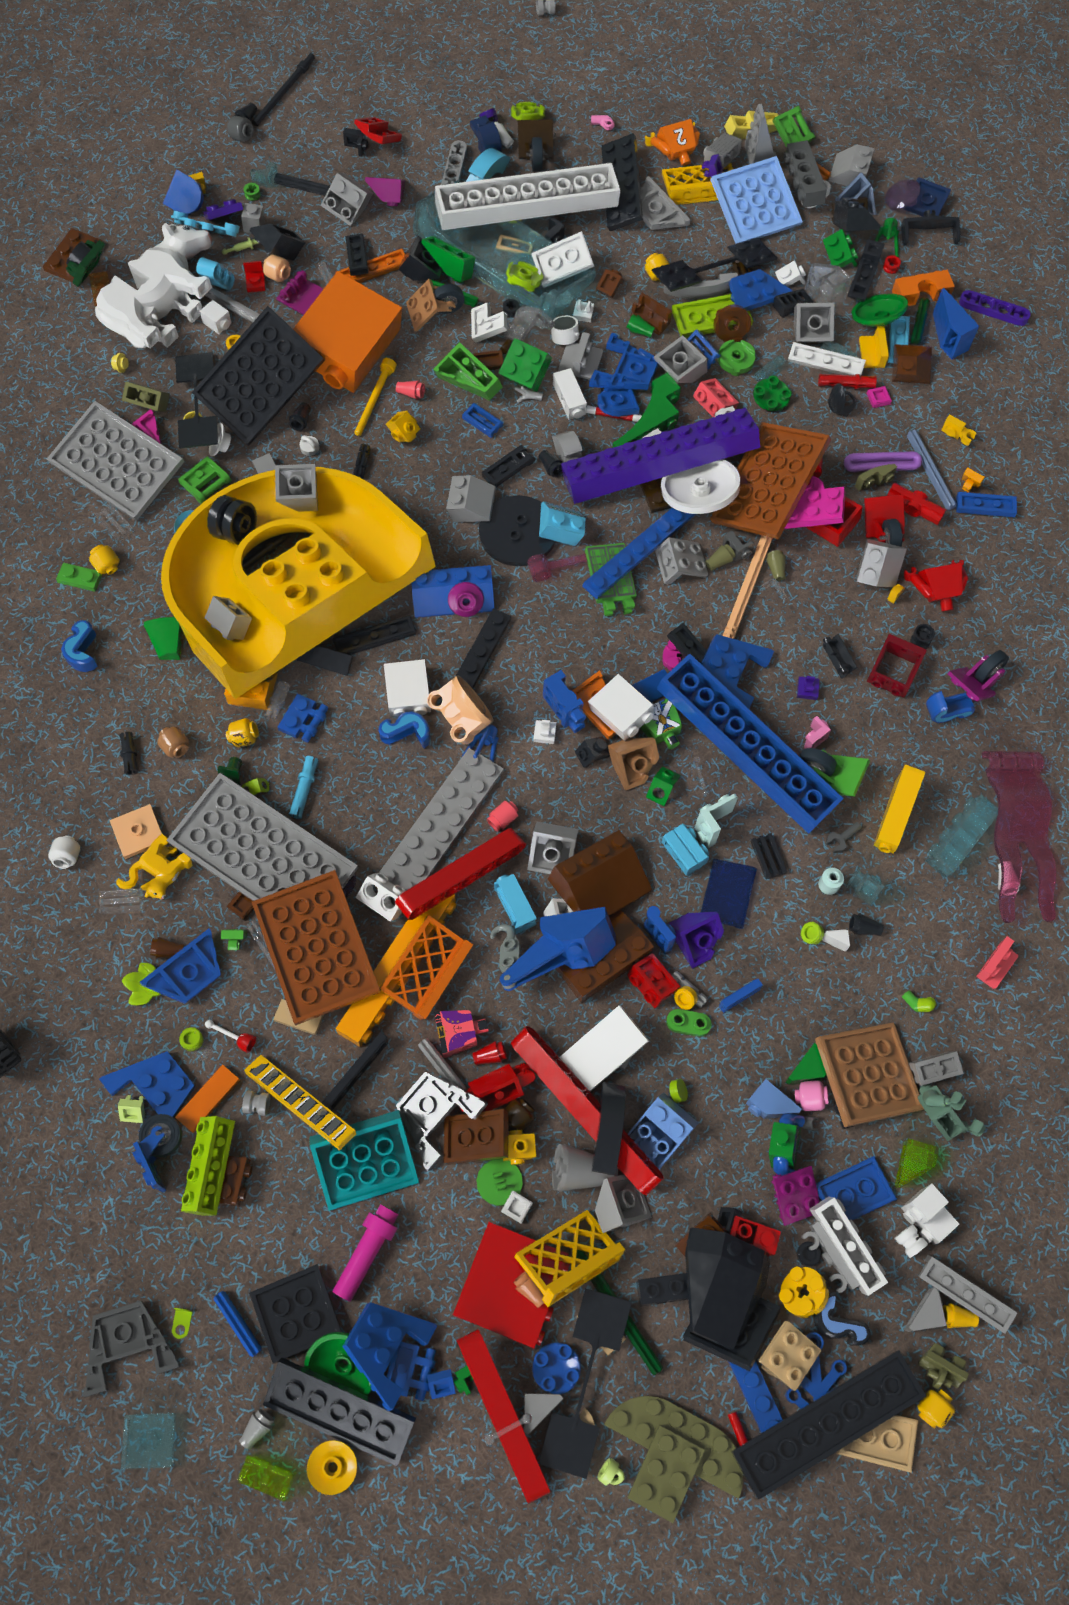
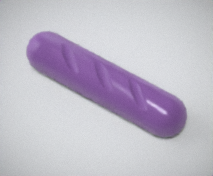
(865, 461)

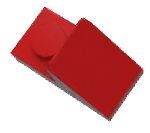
(254, 276)

